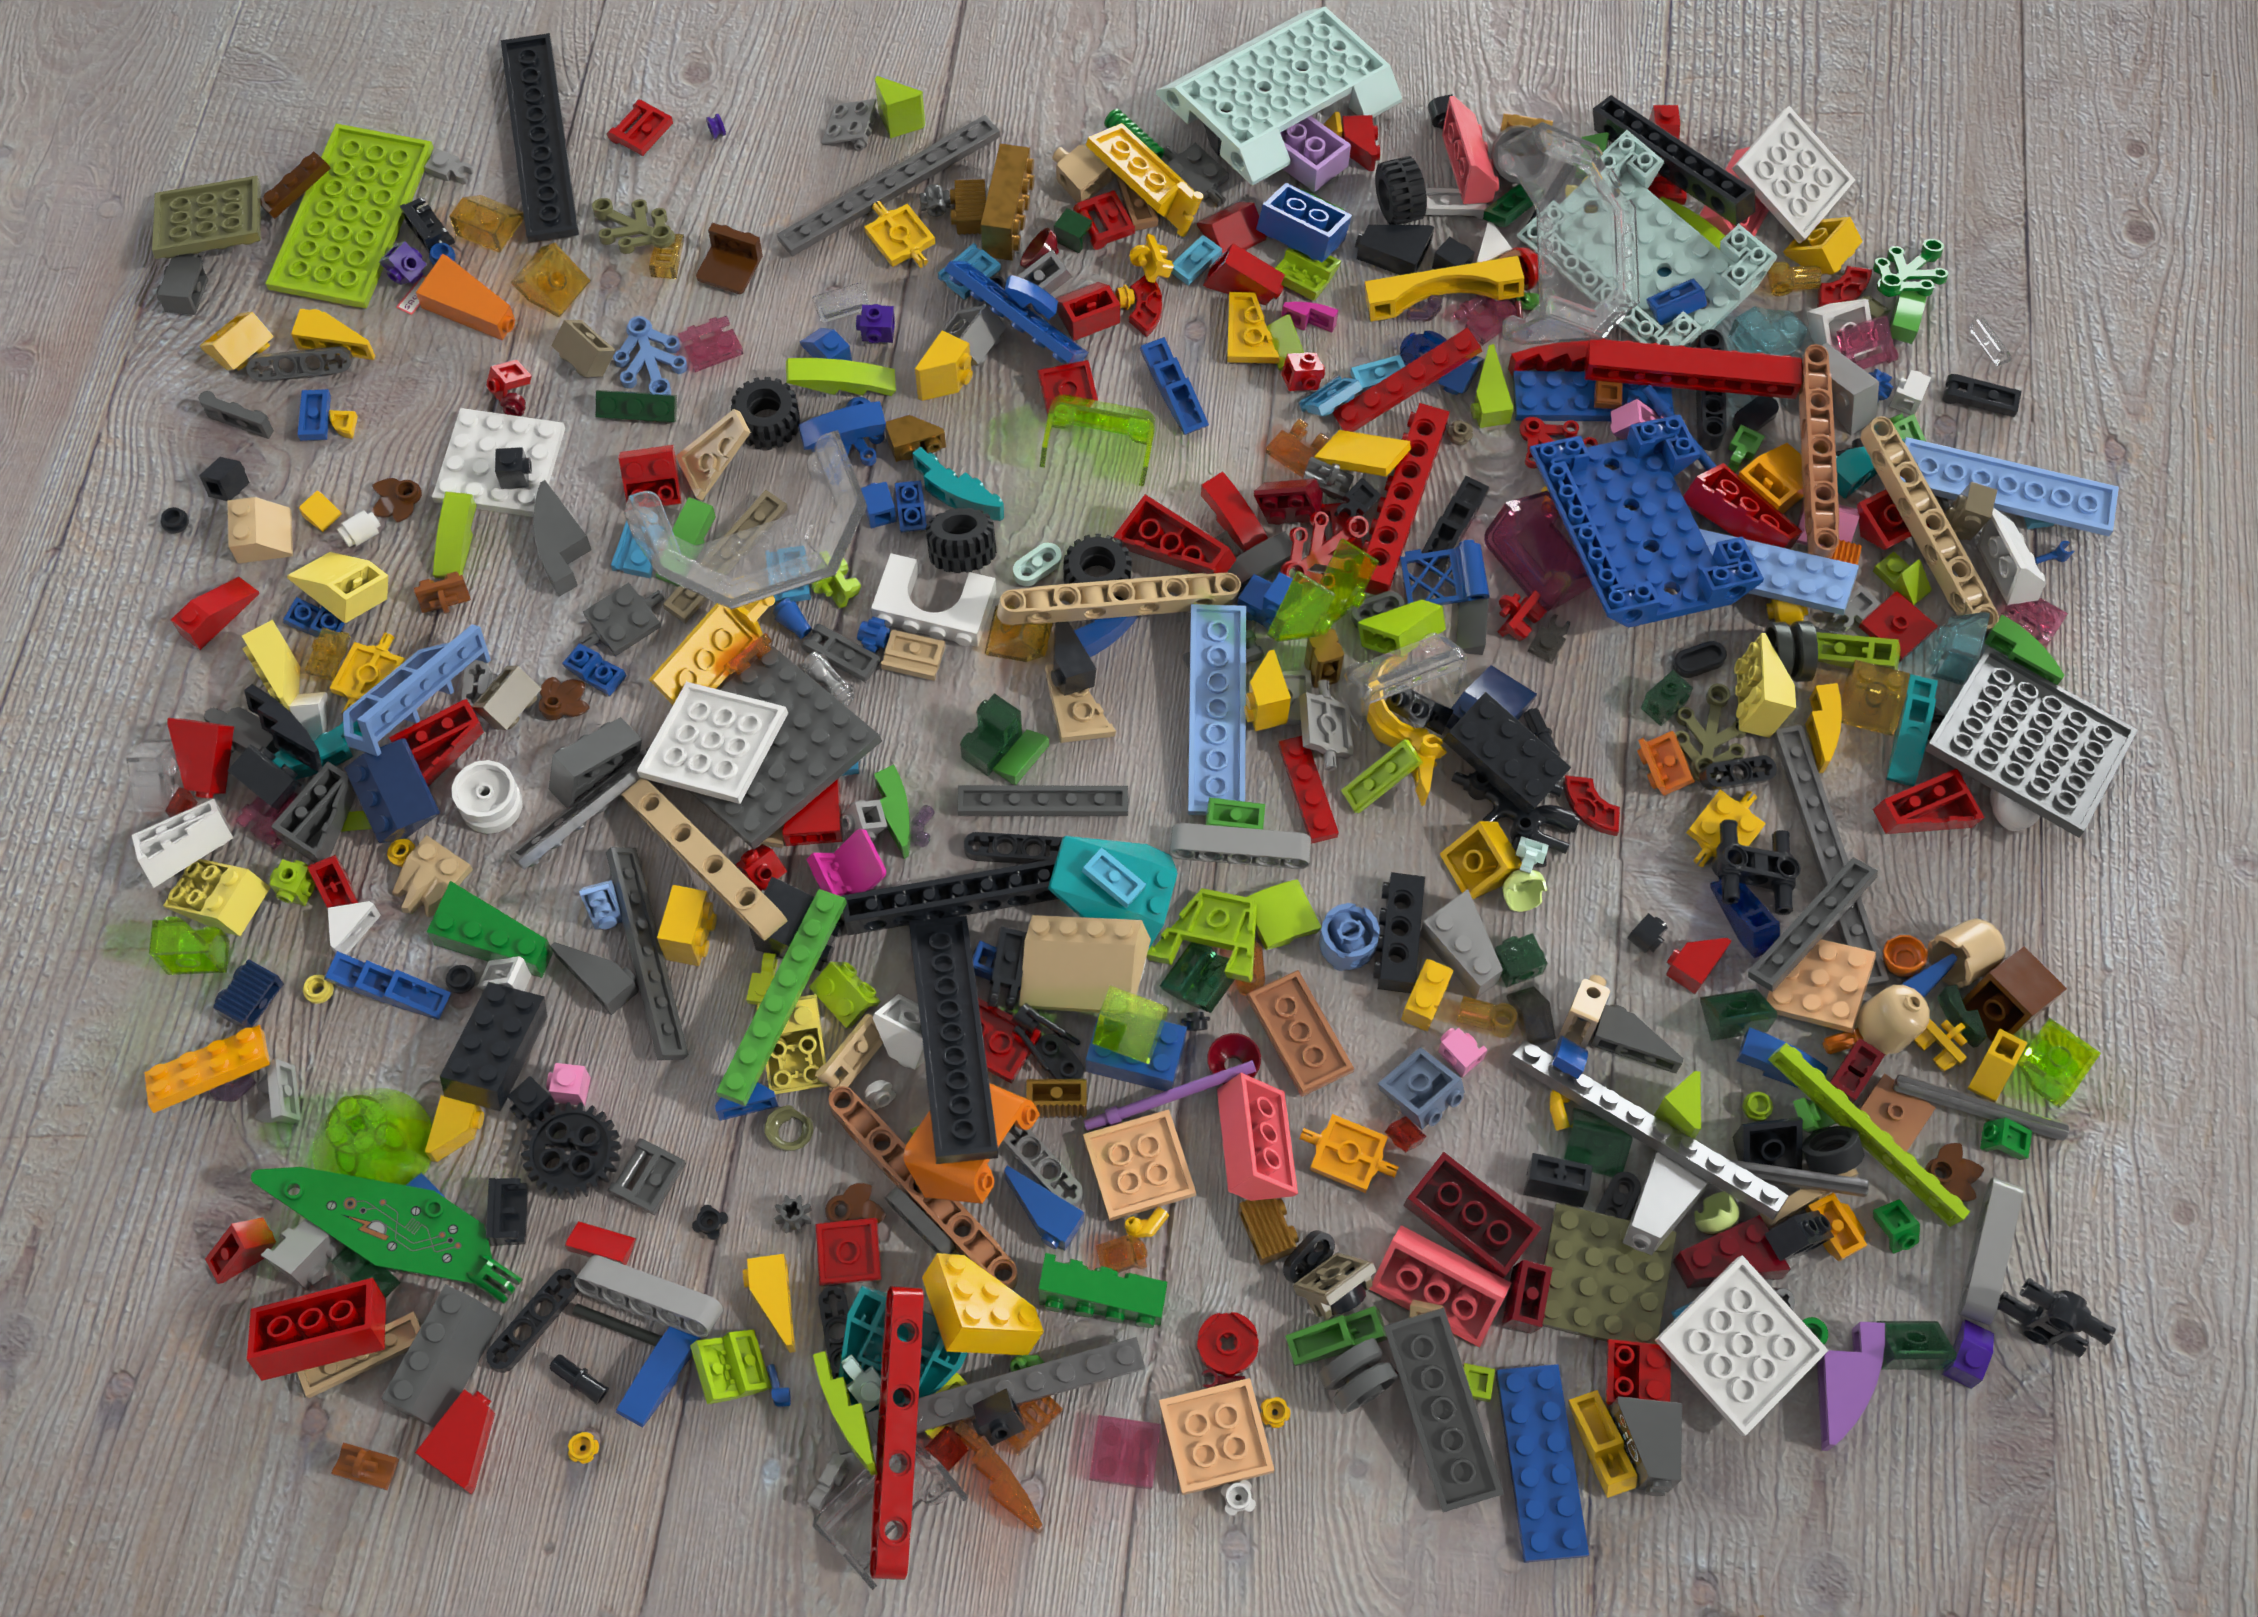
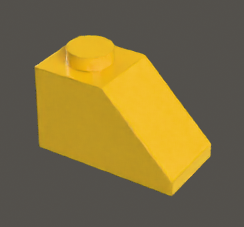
(452, 1127)

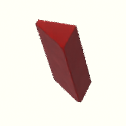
(593, 1240)

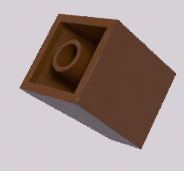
(2013, 993)

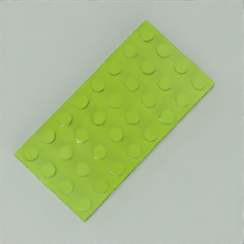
(350, 216)

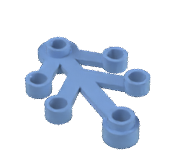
(648, 355)

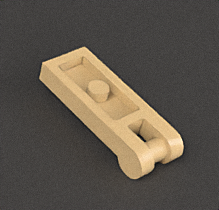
(852, 1054)

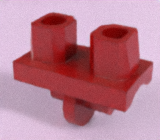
(1527, 607)

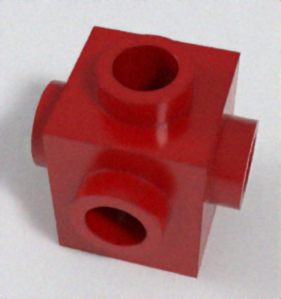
(1303, 371)
(760, 866)

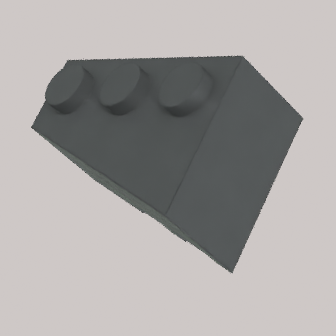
(591, 759)
(317, 814)

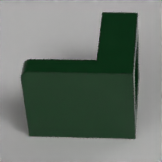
(1071, 229)

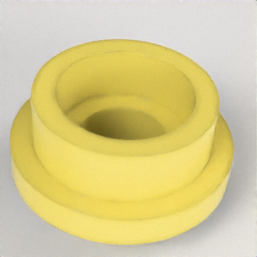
(312, 984)

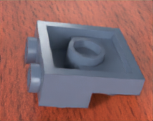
(1423, 1088)

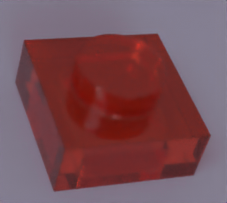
(180, 802)
(1405, 1134)
(947, 1448)

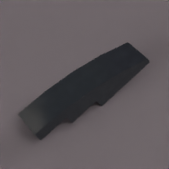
(1456, 519)
(286, 730)

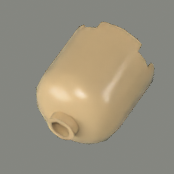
(1977, 948)
(1893, 1018)

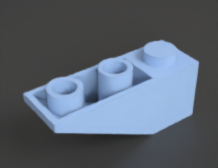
(602, 904)

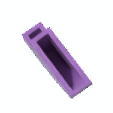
(1849, 1381)

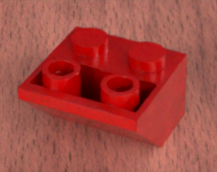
(1089, 310)
(652, 471)
(1637, 1371)

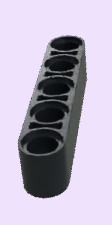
(1707, 401)

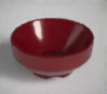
(1038, 247)
(1233, 1046)

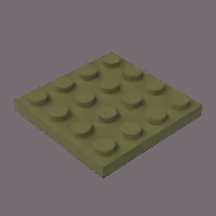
(207, 217)
(1600, 1282)

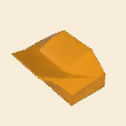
(1844, 1226)

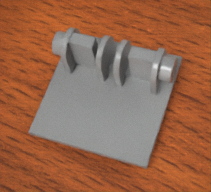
(851, 123)

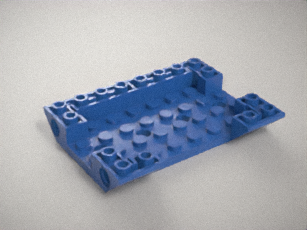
(1614, 538)

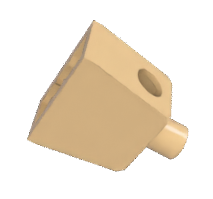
(1081, 172)
(1587, 1005)

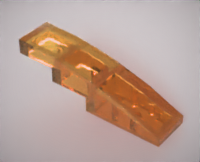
(1005, 1486)

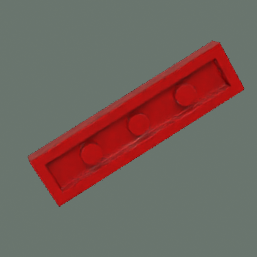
(1308, 790)

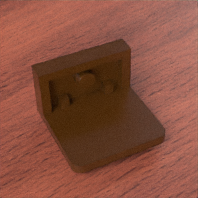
(730, 259)

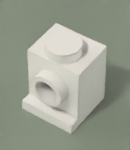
(1910, 392)

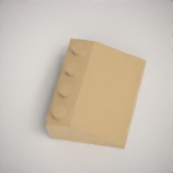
(1078, 958)

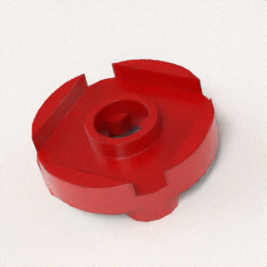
(1229, 1361)

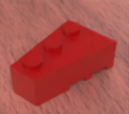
(441, 738)

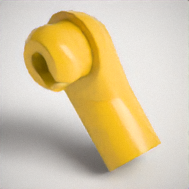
(1558, 1111)
(1146, 1227)

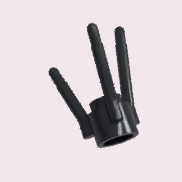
(1028, 1020)

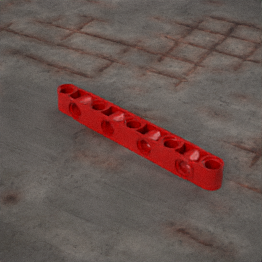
(897, 1433)

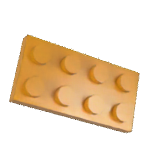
(206, 1068)

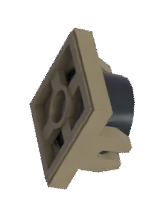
(1336, 1285)

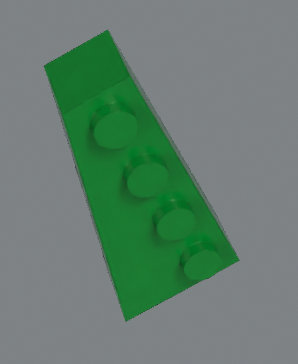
(483, 932)
(1101, 1292)

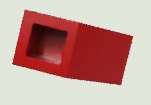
(1362, 136)

